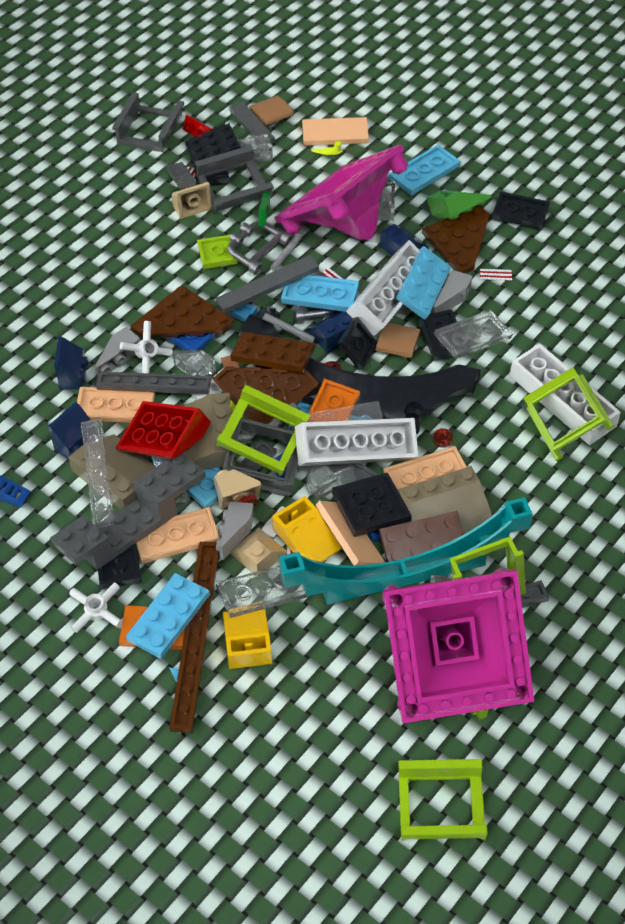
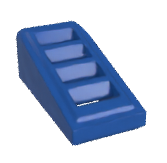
(10, 485)

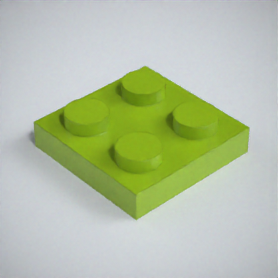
(215, 252)

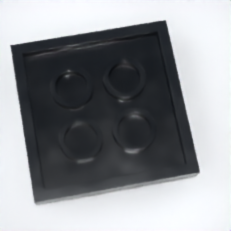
(212, 143)
(371, 504)

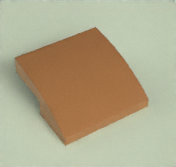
(271, 110)
(398, 340)

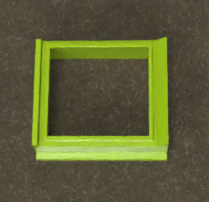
(550, 388)
(271, 407)
(515, 559)
(442, 770)

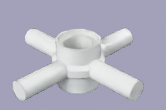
(151, 345)
(98, 613)

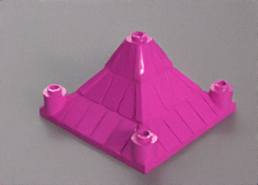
(347, 196)
(458, 645)

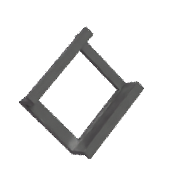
(130, 112)
(229, 161)
(268, 482)

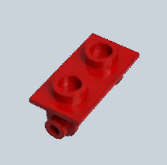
(194, 127)

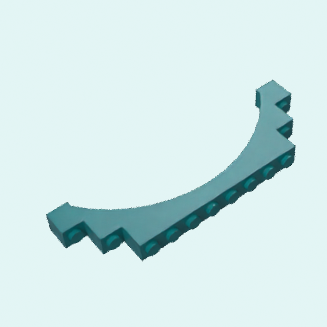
(349, 582)

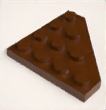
(459, 238)
(184, 314)
(278, 383)

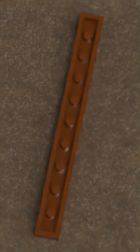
(194, 644)

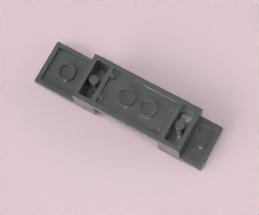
(150, 510)

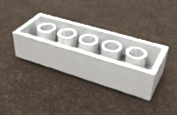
(378, 300)
(568, 403)
(356, 441)

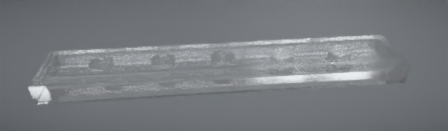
(97, 473)

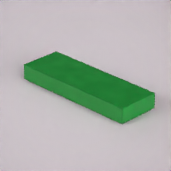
(264, 209)

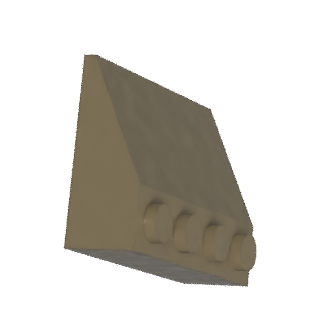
(218, 411)
(122, 469)
(449, 493)

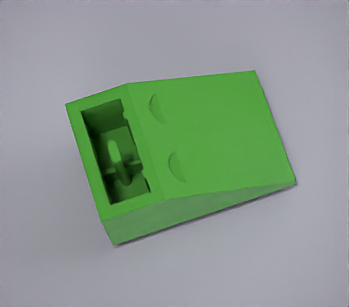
(452, 203)

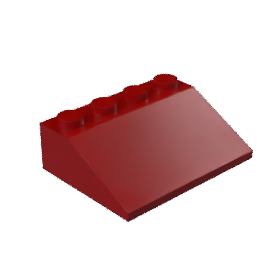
(163, 430)

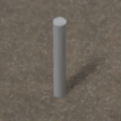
(286, 252)
(289, 328)

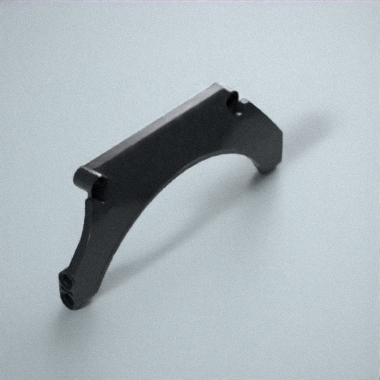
(396, 395)

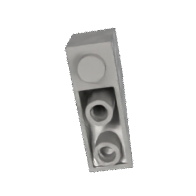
(454, 292)
(114, 356)
(237, 526)

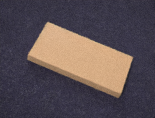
(335, 129)
(112, 404)
(425, 467)
(179, 535)
(358, 548)

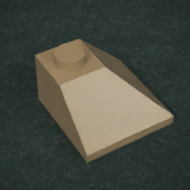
(192, 200)
(234, 485)
(258, 551)

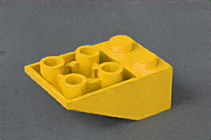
(305, 531)
(247, 640)

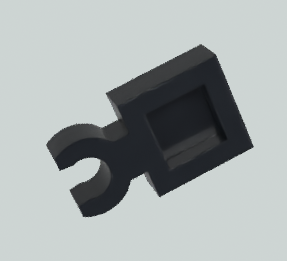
(270, 310)

